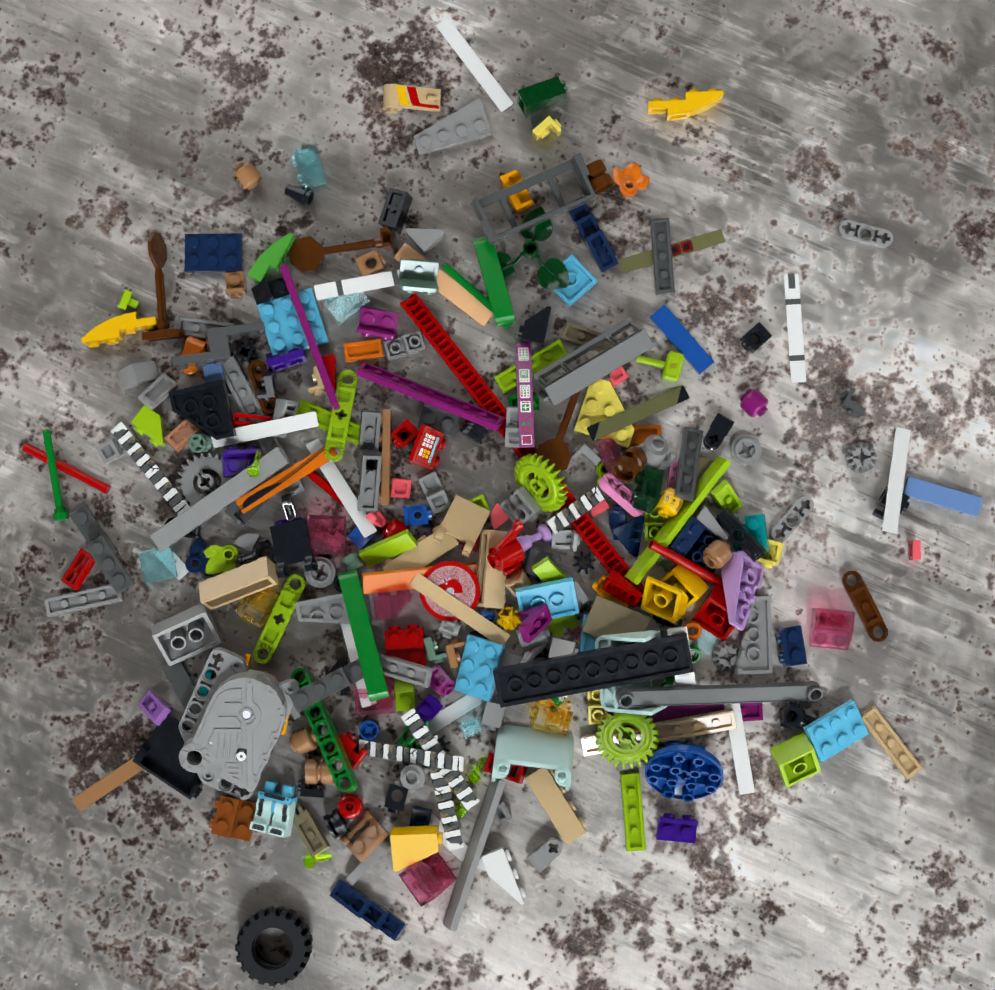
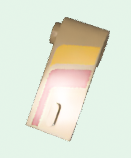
(410, 97)

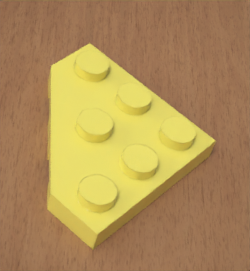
(599, 404)

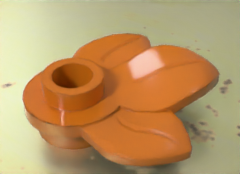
(630, 177)

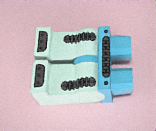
(275, 810)

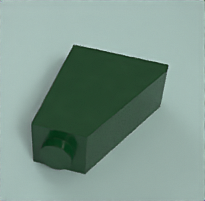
(541, 95)

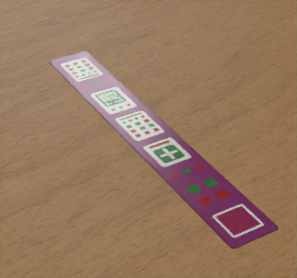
(525, 395)

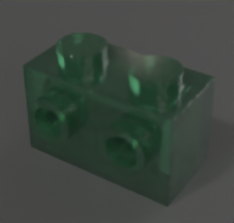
(648, 488)

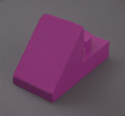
(534, 621)

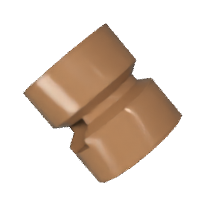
(317, 771)

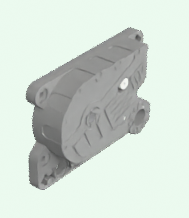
(235, 723)

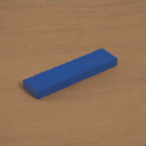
(681, 339)

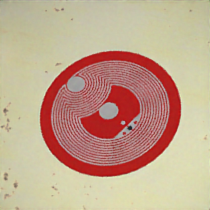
(456, 580)

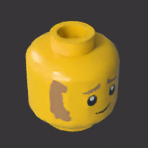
(668, 504)

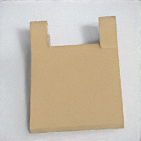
(463, 522)

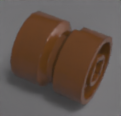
(598, 178)
(629, 464)

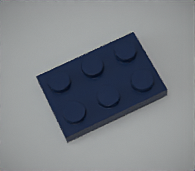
(213, 253)

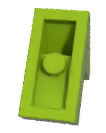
(726, 497)
(404, 695)

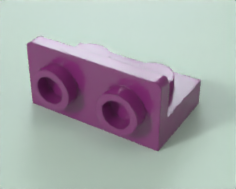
(378, 323)

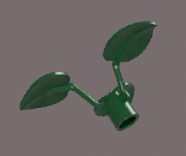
(553, 273)

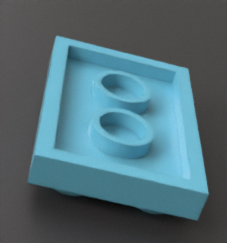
(557, 594)
(477, 666)
(836, 730)

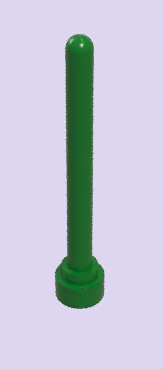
(471, 289)
(60, 511)

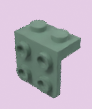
(418, 276)

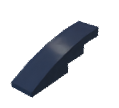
(593, 237)
(368, 910)

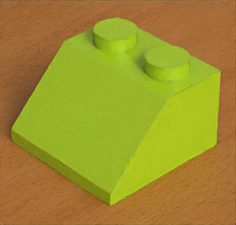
(795, 759)

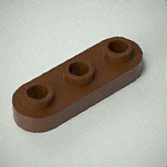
(256, 381)

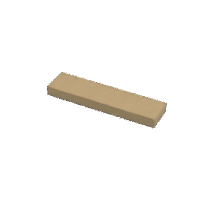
(890, 743)

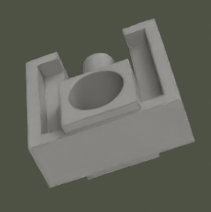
(524, 510)

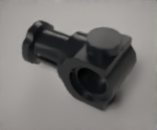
(258, 553)
(799, 716)

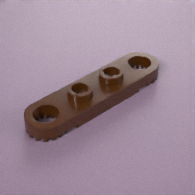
(864, 606)

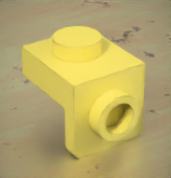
(773, 557)

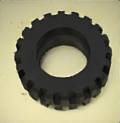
(260, 968)

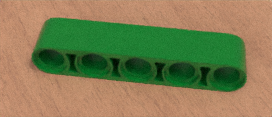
(494, 281)

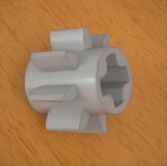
(450, 628)

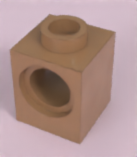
(373, 255)

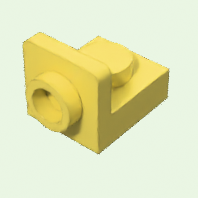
(544, 127)

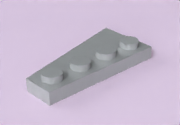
(458, 128)
(330, 609)
(756, 640)

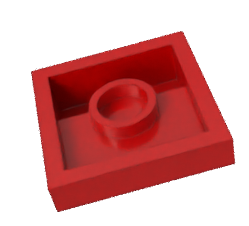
(406, 643)

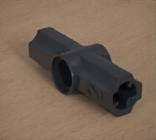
(749, 543)

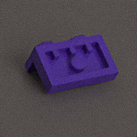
(280, 362)
(237, 460)
(676, 828)

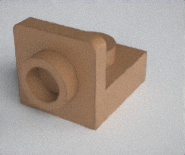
(235, 284)
(454, 656)

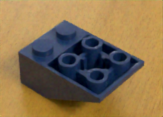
(692, 541)

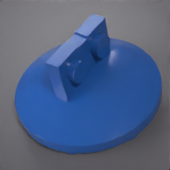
(684, 771)

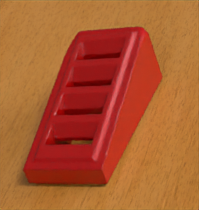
(330, 365)
(618, 586)
(521, 773)

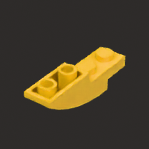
(693, 103)
(112, 329)

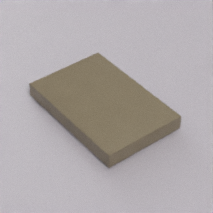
(612, 618)

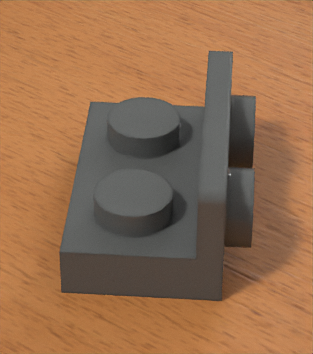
(439, 420)

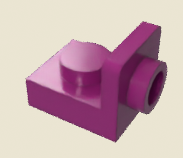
(441, 681)

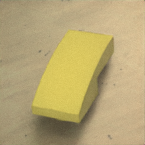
(595, 709)

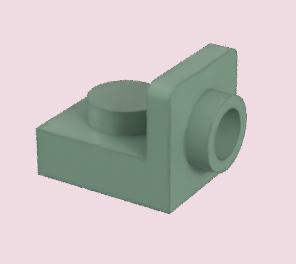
(431, 648)

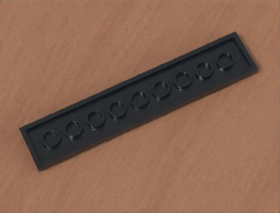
(593, 670)

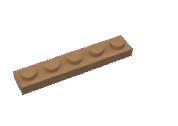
(385, 440)

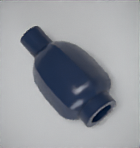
(617, 517)

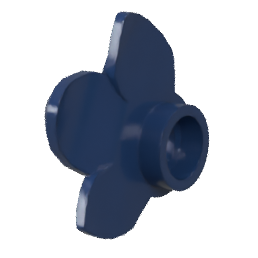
(197, 553)

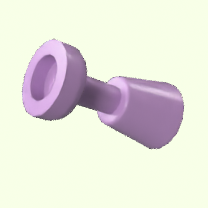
(542, 534)

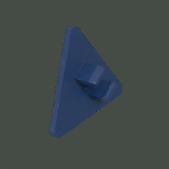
(630, 534)

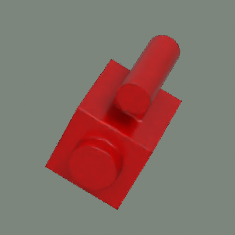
(349, 745)

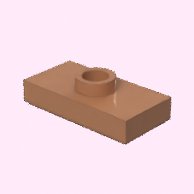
(179, 437)

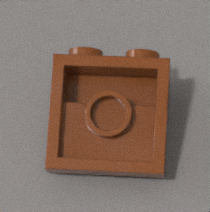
(233, 817)

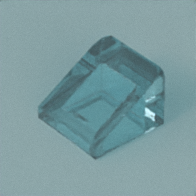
(471, 728)

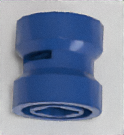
(368, 732)

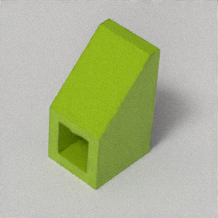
(151, 424)

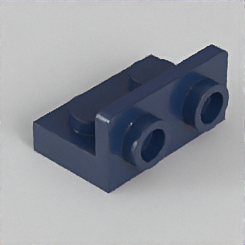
(791, 646)

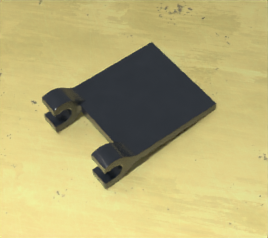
(292, 546)

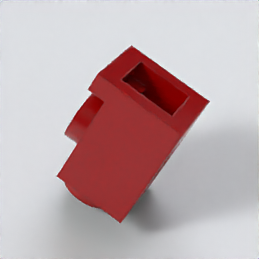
(404, 427)

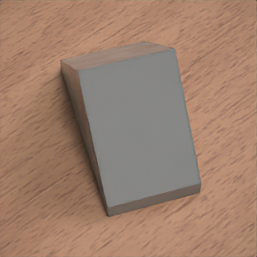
(425, 238)
(138, 374)

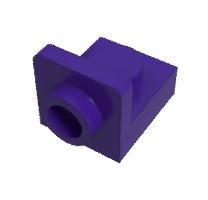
(428, 708)

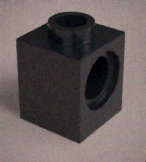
(758, 330)

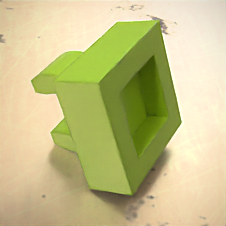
(126, 300)

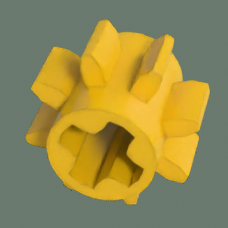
(508, 618)

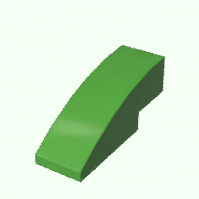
(271, 258)

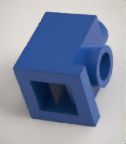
(409, 517)

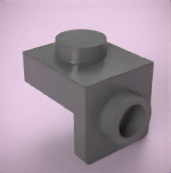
(852, 408)

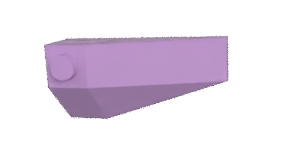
(740, 582)

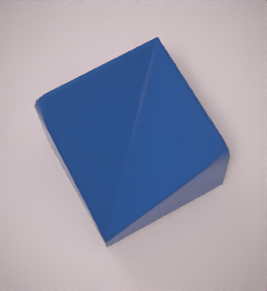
(358, 538)

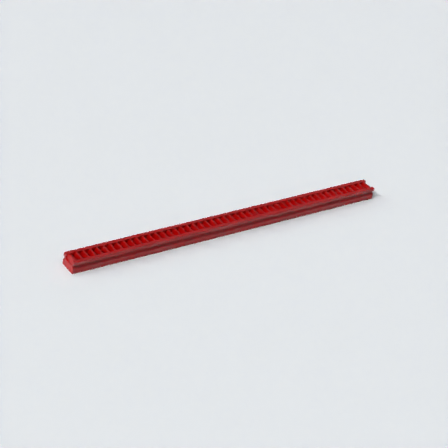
(488, 401)

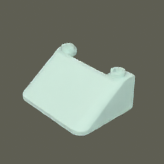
(607, 695)
(533, 749)

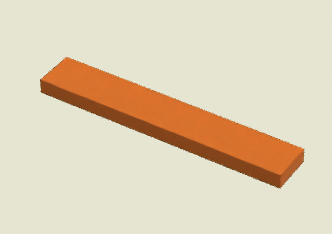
(396, 579)

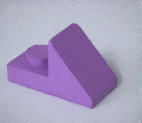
(155, 707)

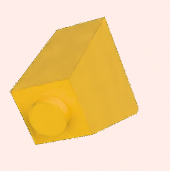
(413, 844)

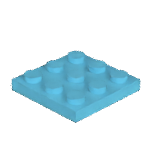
(283, 325)

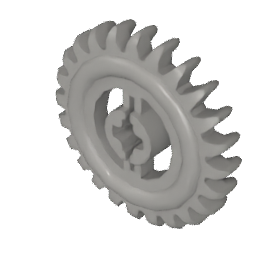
(196, 468)

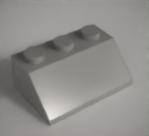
(186, 634)

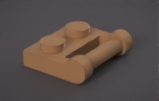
(368, 840)

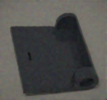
(161, 758)

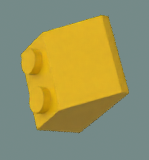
(686, 581)
(664, 600)

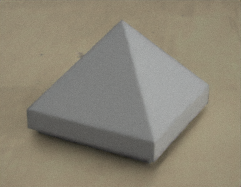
(503, 812)

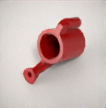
(508, 552)

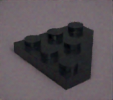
(206, 408)

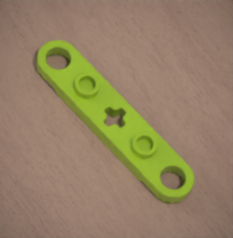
(339, 428)
(272, 631)

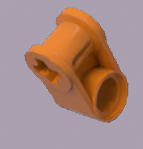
(193, 346)

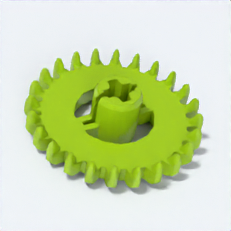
(543, 479)
(631, 750)

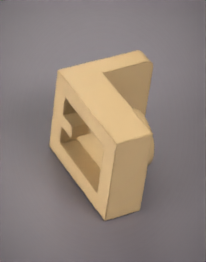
(319, 389)

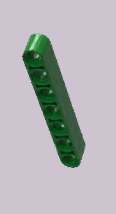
(363, 635)
(329, 737)

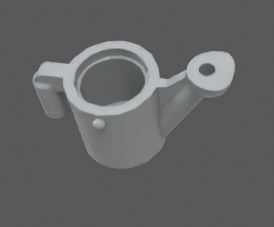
(656, 449)
(533, 648)
(413, 776)

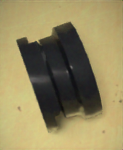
(474, 431)
(336, 824)

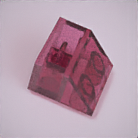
(327, 534)
(391, 606)
(831, 628)
(383, 706)
(427, 878)

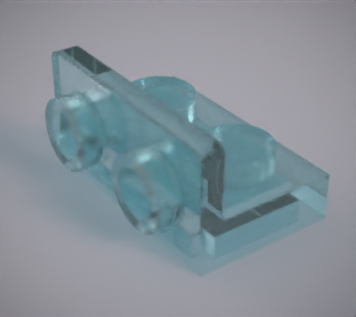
(309, 166)
(346, 305)

